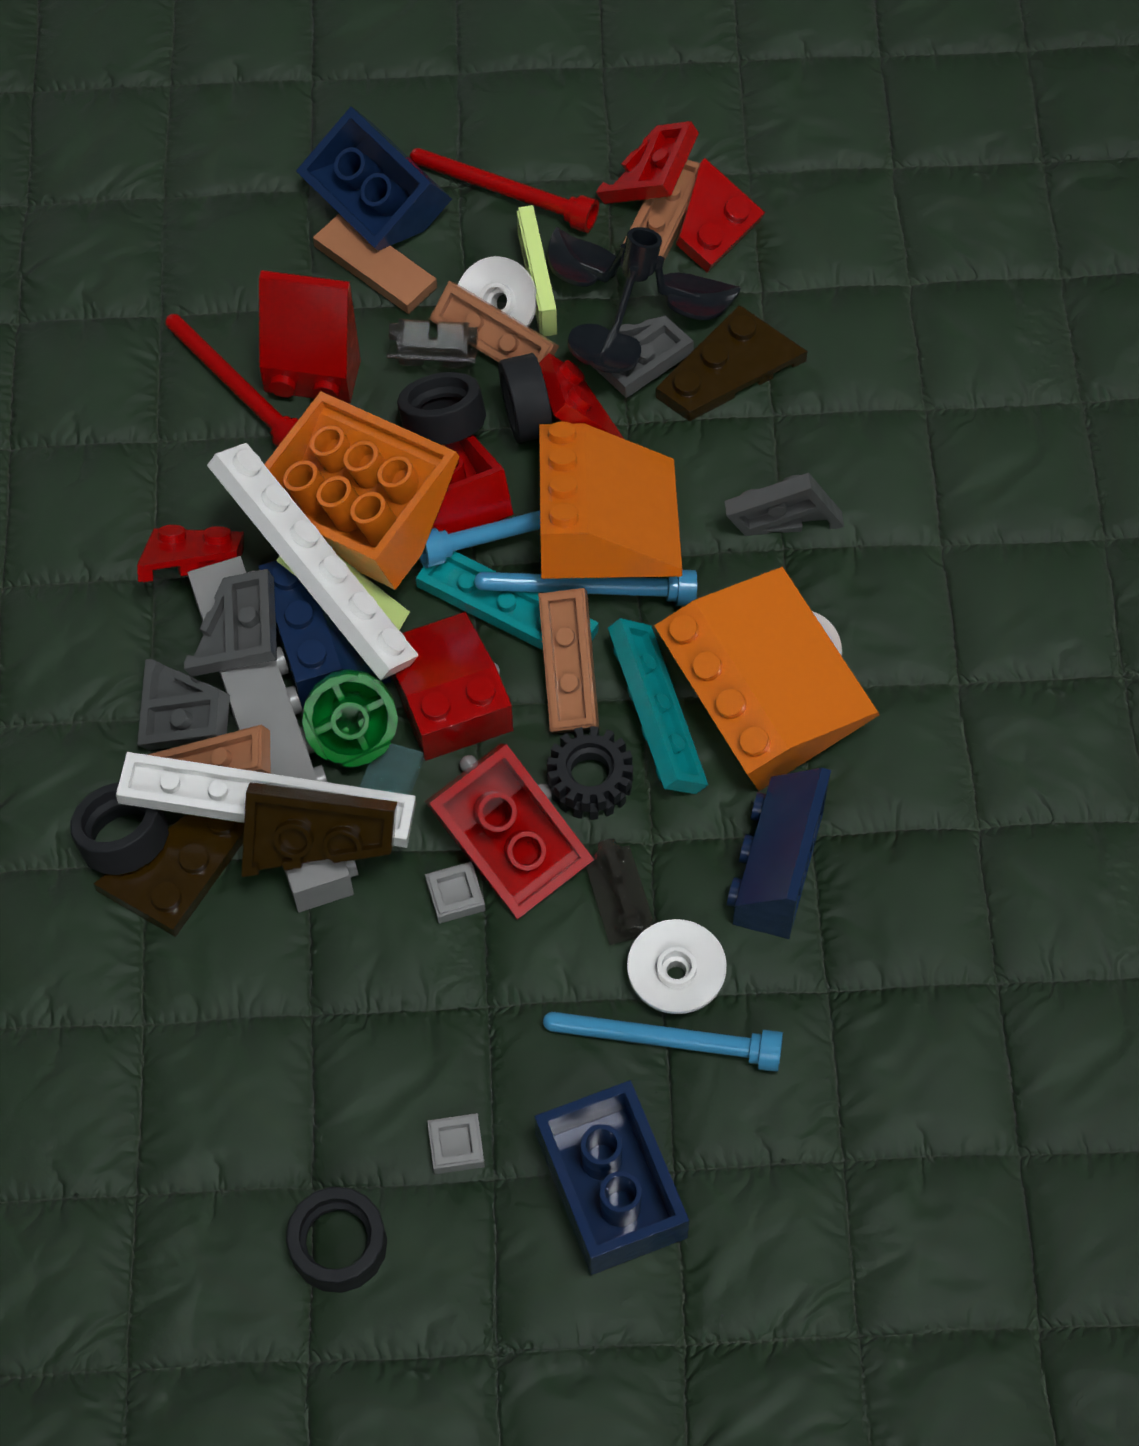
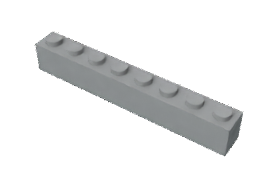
(261, 698)

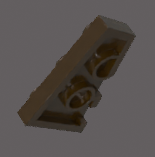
(726, 362)
(307, 826)
(181, 873)

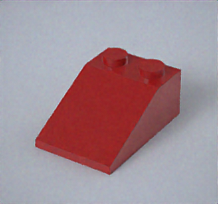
(307, 336)
(476, 490)
(452, 688)
(509, 830)

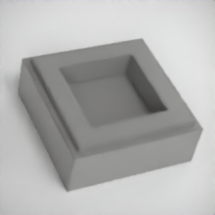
(455, 892)
(456, 1143)

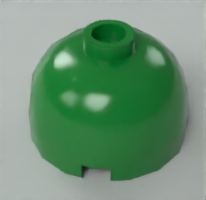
(350, 718)

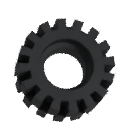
(590, 747)

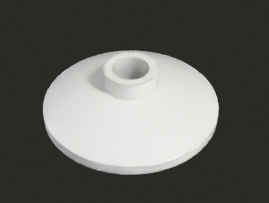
(501, 276)
(682, 946)

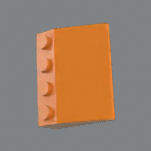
(364, 485)
(605, 506)
(766, 674)

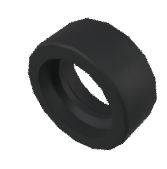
(524, 396)
(442, 407)
(122, 854)
(324, 1202)

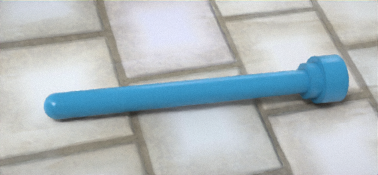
(441, 544)
(675, 589)
(760, 1049)

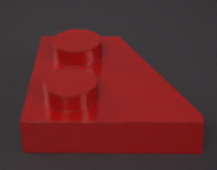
(653, 166)
(715, 217)
(572, 397)
(187, 549)

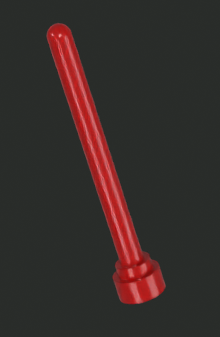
(579, 211)
(231, 378)

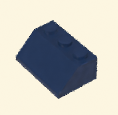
(372, 182)
(308, 635)
(779, 852)

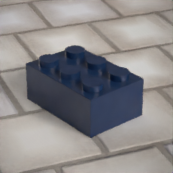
(611, 1177)

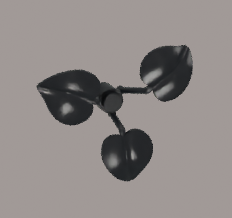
(585, 263)

